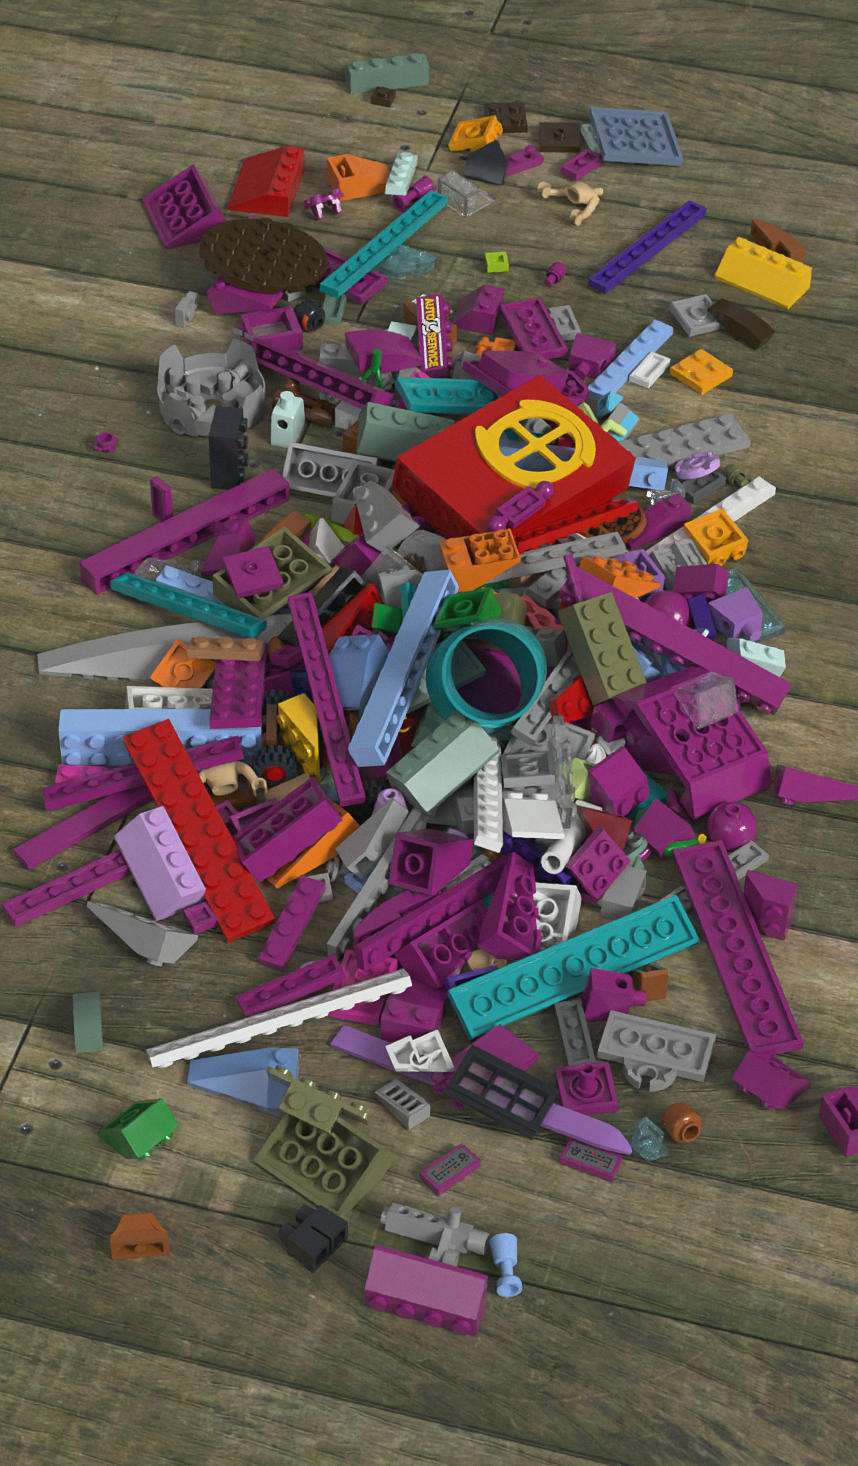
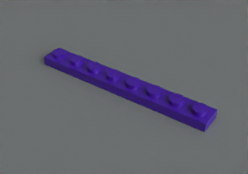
(647, 247)

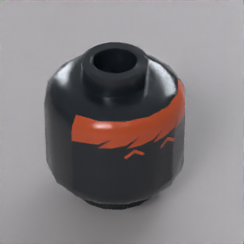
(309, 315)

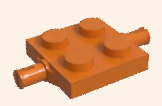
(180, 671)

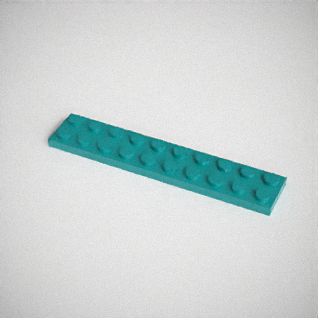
(564, 968)

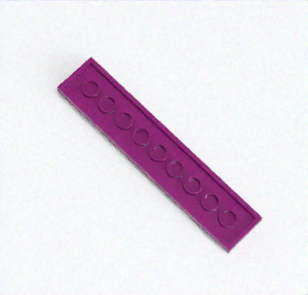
(737, 949)

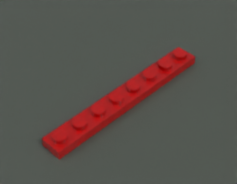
(574, 524)

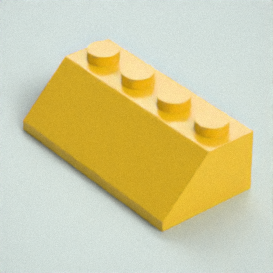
(764, 273)

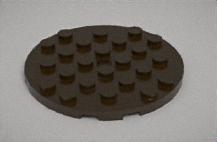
(238, 250)

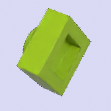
(496, 262)

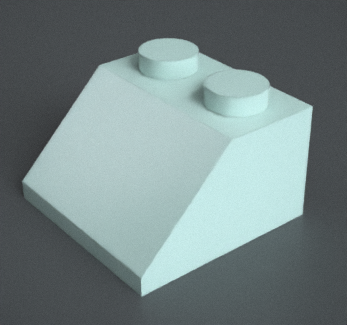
(767, 657)

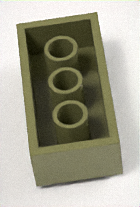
(602, 647)

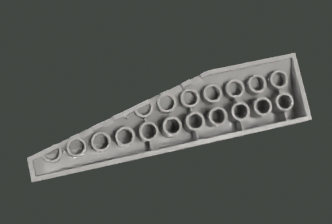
(138, 652)

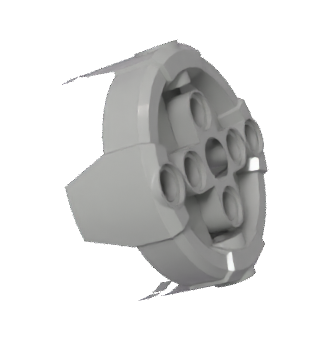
(191, 380)

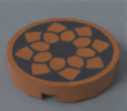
(628, 526)

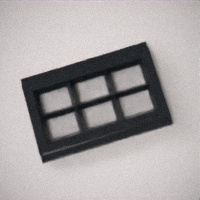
(501, 1092)

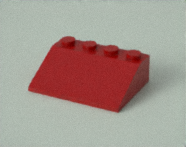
(269, 182)

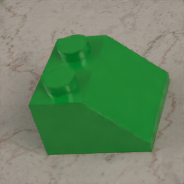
(467, 608)
(140, 1128)

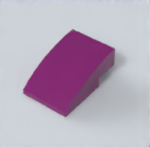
(396, 350)

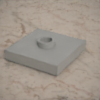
(693, 315)

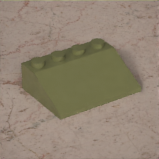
(298, 569)
(322, 1166)

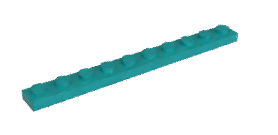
(383, 244)

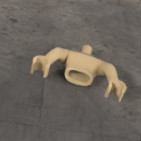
(578, 193)
(224, 778)

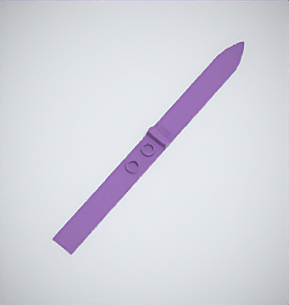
(558, 1118)

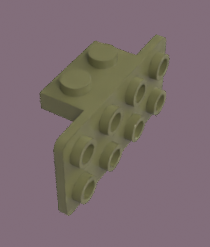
(312, 1105)

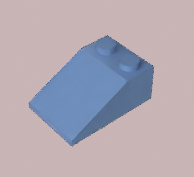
(356, 668)

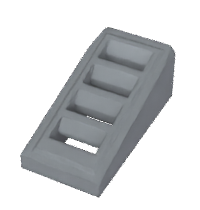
(407, 1118)

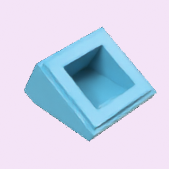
(607, 403)

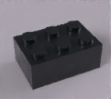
(228, 448)

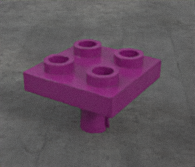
(597, 863)
(587, 1088)

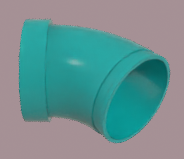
(516, 643)

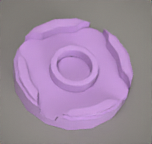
(698, 465)

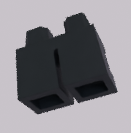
(316, 1237)

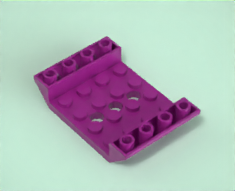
(712, 766)

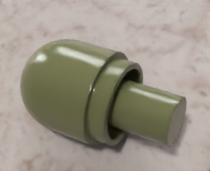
(735, 475)

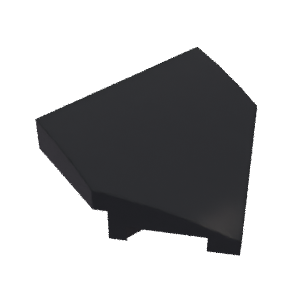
(488, 163)

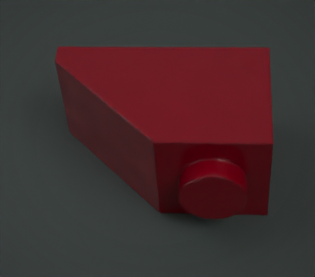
(615, 825)

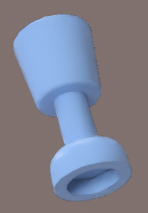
(505, 1257)

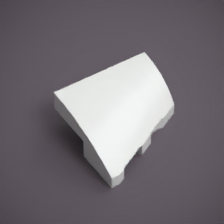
(420, 1054)

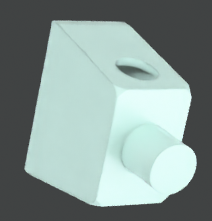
(289, 411)

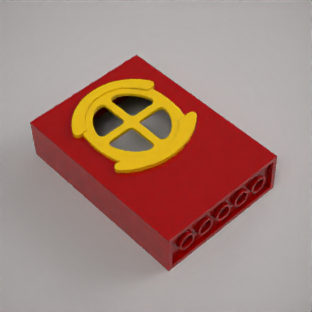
(463, 476)

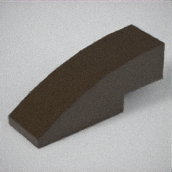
(741, 323)

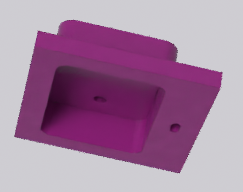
(510, 369)

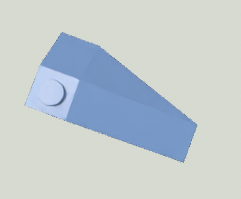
(245, 1075)

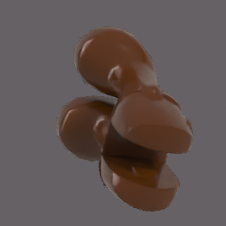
(317, 411)

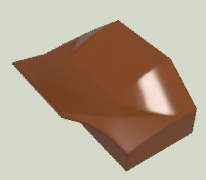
(139, 1237)

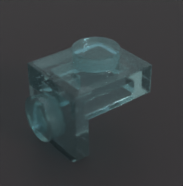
(648, 1140)

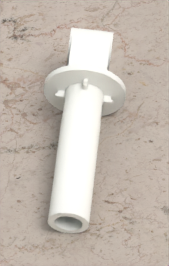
(563, 849)

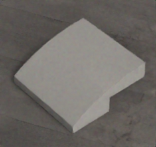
(679, 554)

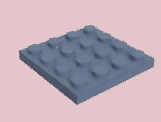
(635, 136)

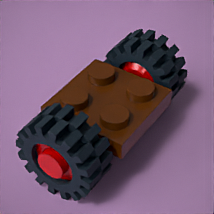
(272, 762)

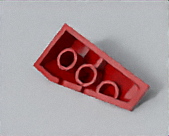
(356, 612)

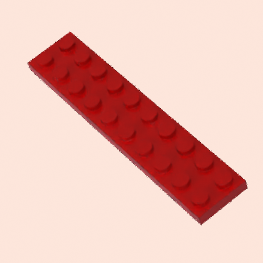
(178, 787)

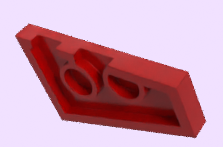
(572, 701)

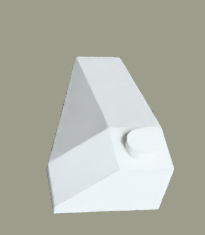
(167, 698)
(558, 912)

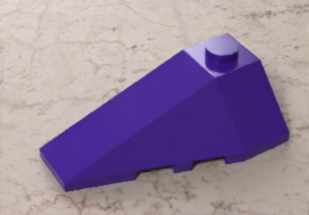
(533, 853)

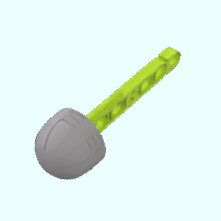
(419, 542)

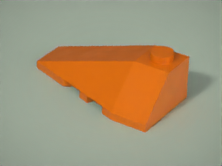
(318, 853)

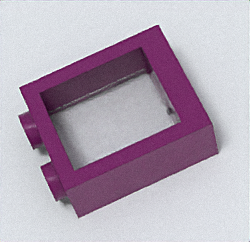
(273, 325)

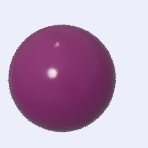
(672, 605)

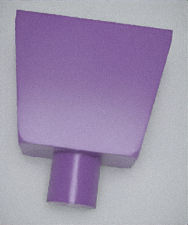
(737, 615)

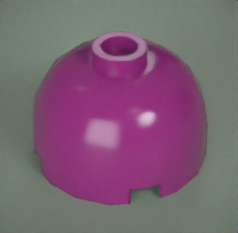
(732, 824)

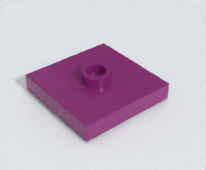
(252, 572)

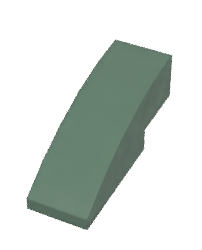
(87, 1022)

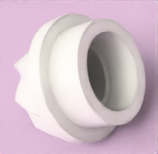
(595, 754)

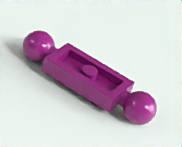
(521, 507)

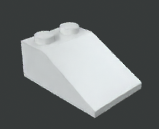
(531, 816)

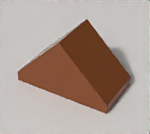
(652, 980)

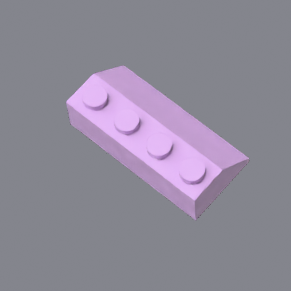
(160, 864)

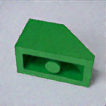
(386, 619)

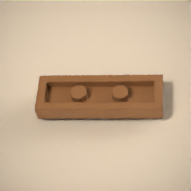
(226, 648)

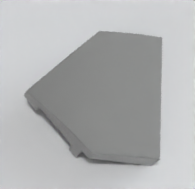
(391, 585)

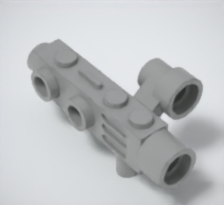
(446, 1233)

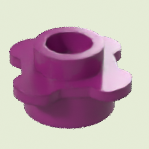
(105, 442)

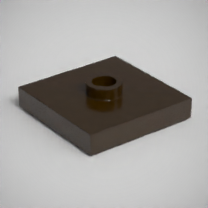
(559, 137)

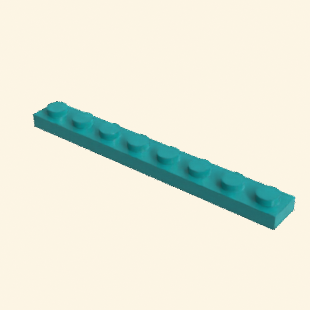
(189, 605)

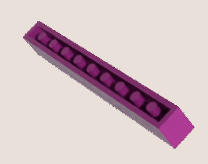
(185, 529)
(686, 646)

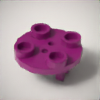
(316, 203)

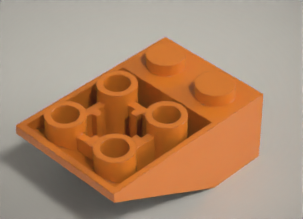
(356, 176)
(479, 557)
(620, 575)

